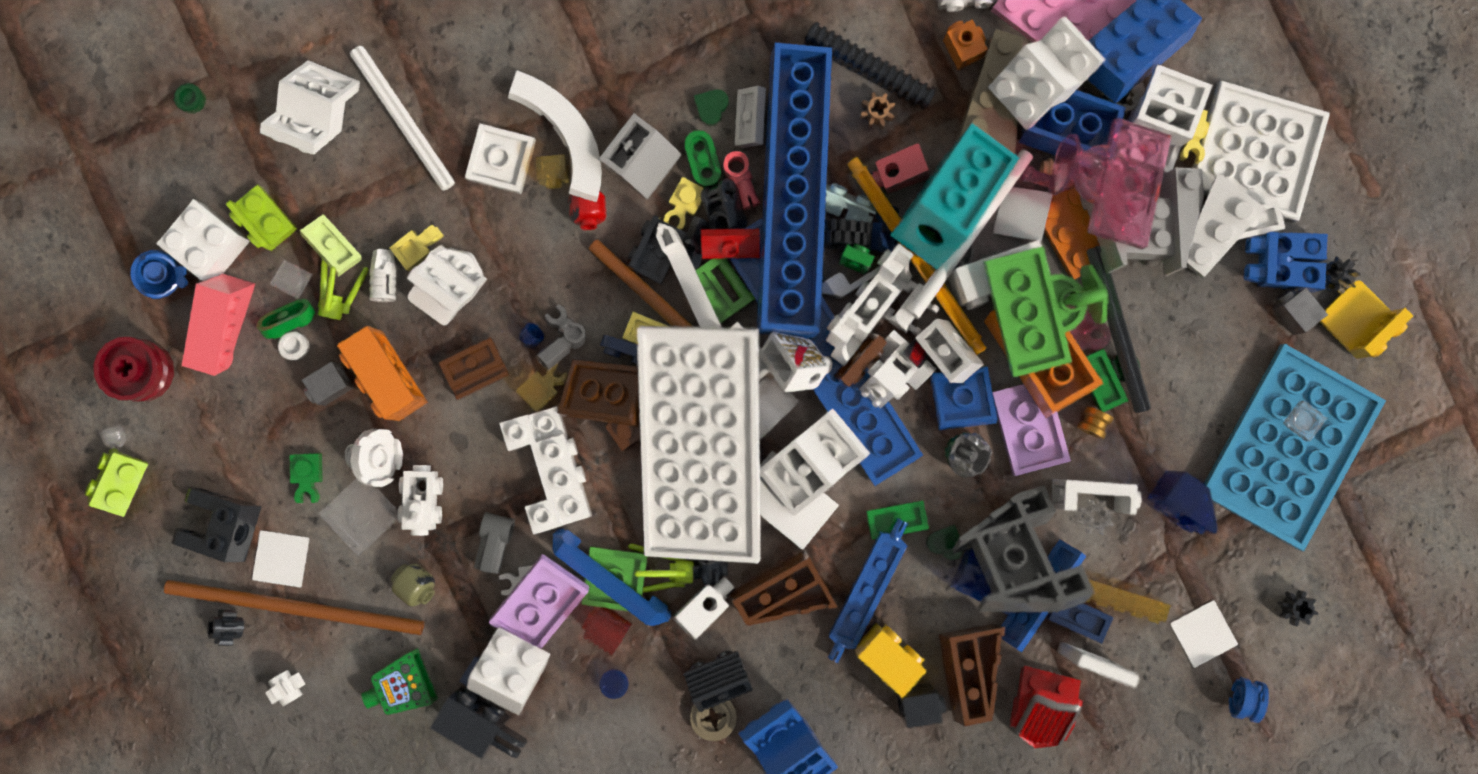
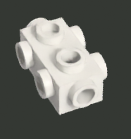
(420, 507)

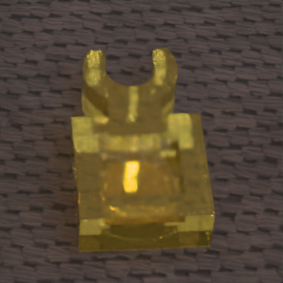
(539, 390)

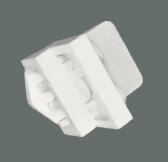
(445, 283)

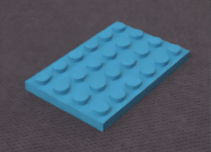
(1272, 472)

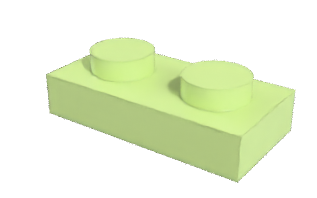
(330, 244)

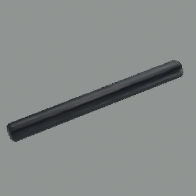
(1121, 336)

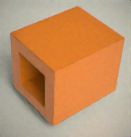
(965, 43)

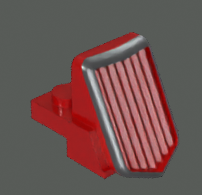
(1045, 707)

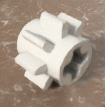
(285, 688)

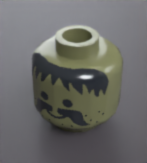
(413, 584)

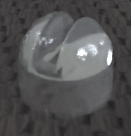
(113, 436)

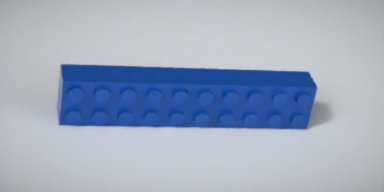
(794, 190)

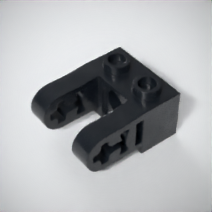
(228, 530)

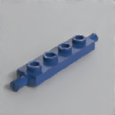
(867, 590)

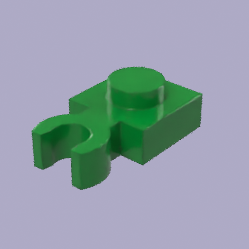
(306, 470)

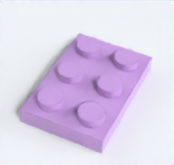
(1027, 436)
(540, 602)

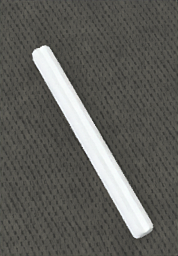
(402, 118)

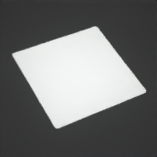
(1023, 214)
(280, 558)
(1204, 634)

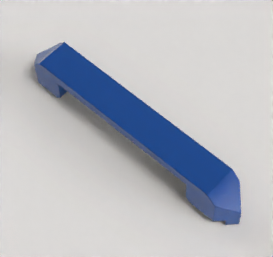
(566, 549)

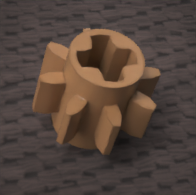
(873, 117)

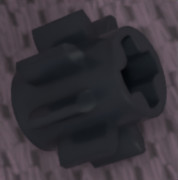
(1344, 280)
(710, 570)
(1306, 610)
(225, 627)

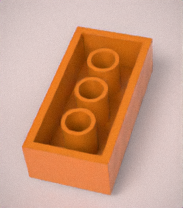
(1059, 385)

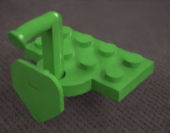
(1035, 310)

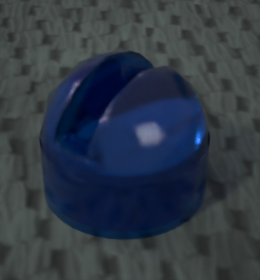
(531, 335)

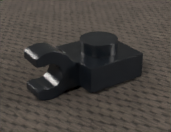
(693, 240)

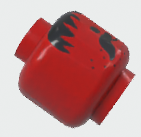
(587, 213)

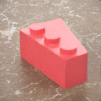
(216, 323)

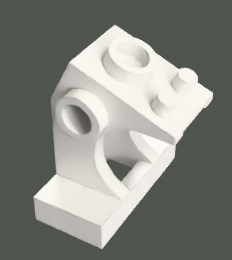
(890, 377)

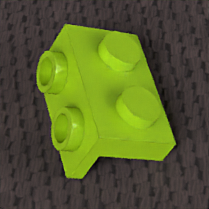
(115, 482)

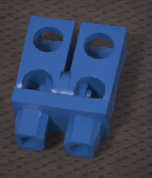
(1280, 260)

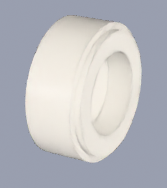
(293, 346)

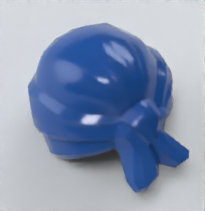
(157, 274)

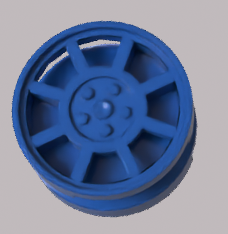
(1249, 700)

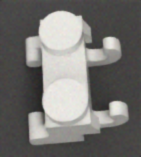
(902, 318)

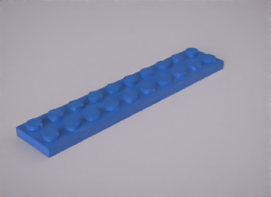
(875, 427)

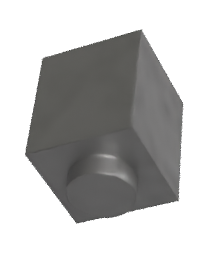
(1299, 310)
(327, 384)

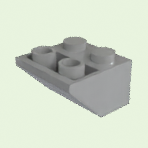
(640, 156)

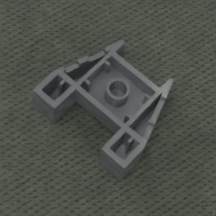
(1017, 563)

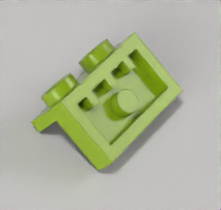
(262, 218)

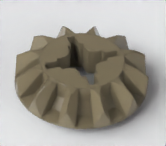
(706, 729)

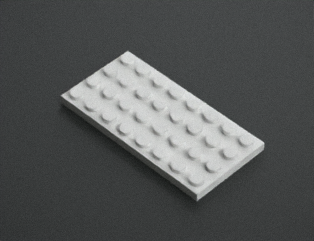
(700, 442)

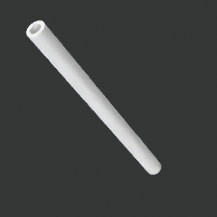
(940, 276)

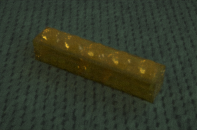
(1125, 600)

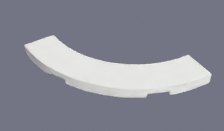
(569, 126)

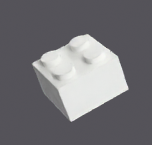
(203, 241)
(508, 671)

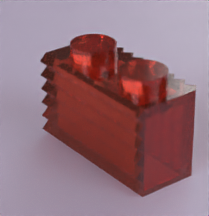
(605, 629)

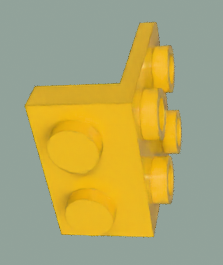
(1364, 321)

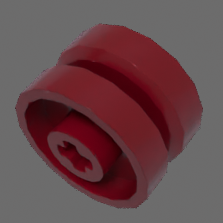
(133, 369)

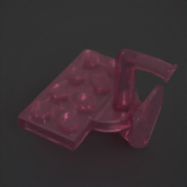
(1124, 180)

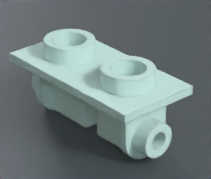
(857, 207)

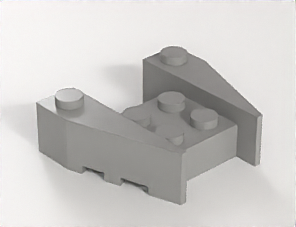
(1172, 225)

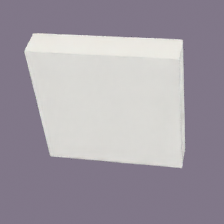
(500, 158)

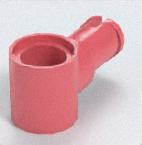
(741, 179)

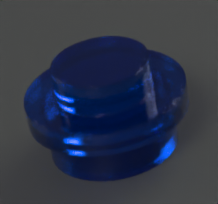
(614, 684)

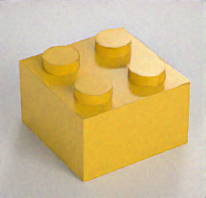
(889, 660)

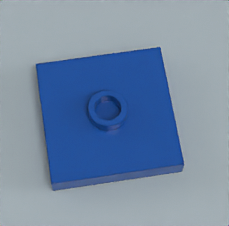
(963, 403)

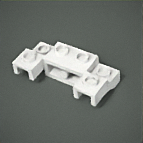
(858, 319)
(556, 467)

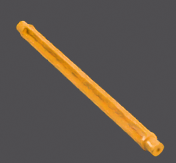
(891, 219)

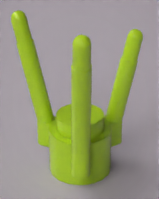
(329, 304)
(679, 573)

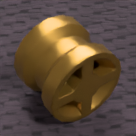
(1095, 422)

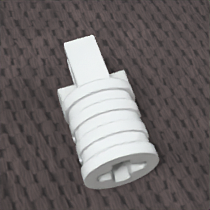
(382, 276)

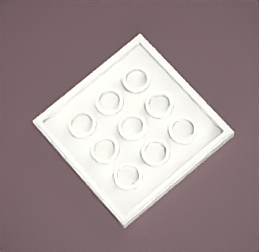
(1262, 146)

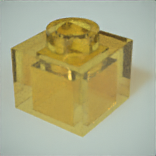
(552, 171)

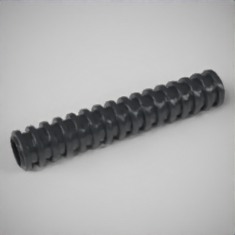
(871, 66)

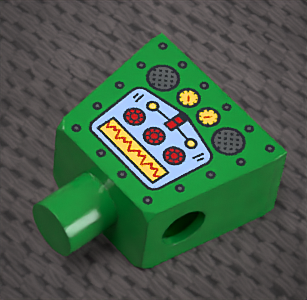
(401, 686)

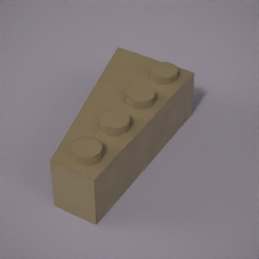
(983, 106)

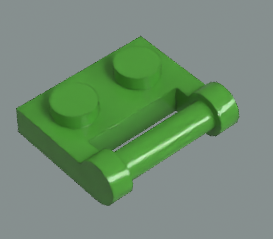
(717, 296)

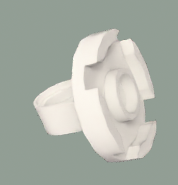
(374, 457)

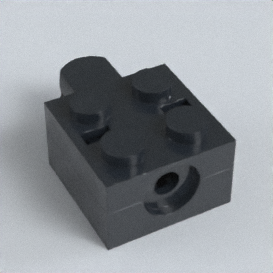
(477, 725)

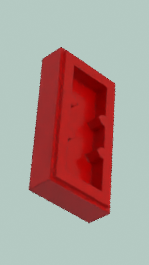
(730, 243)

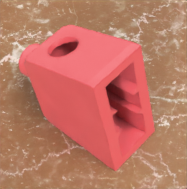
(910, 165)

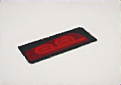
(915, 353)

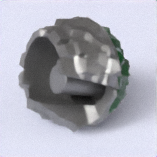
(968, 454)

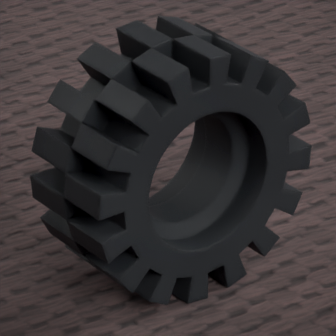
(846, 232)

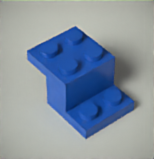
(787, 743)

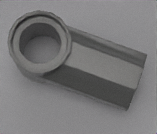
(495, 535)

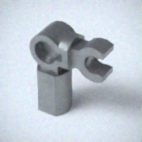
(572, 337)

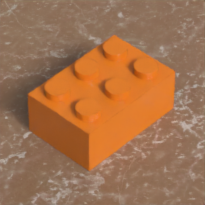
(381, 374)

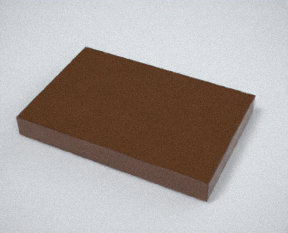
(601, 393)

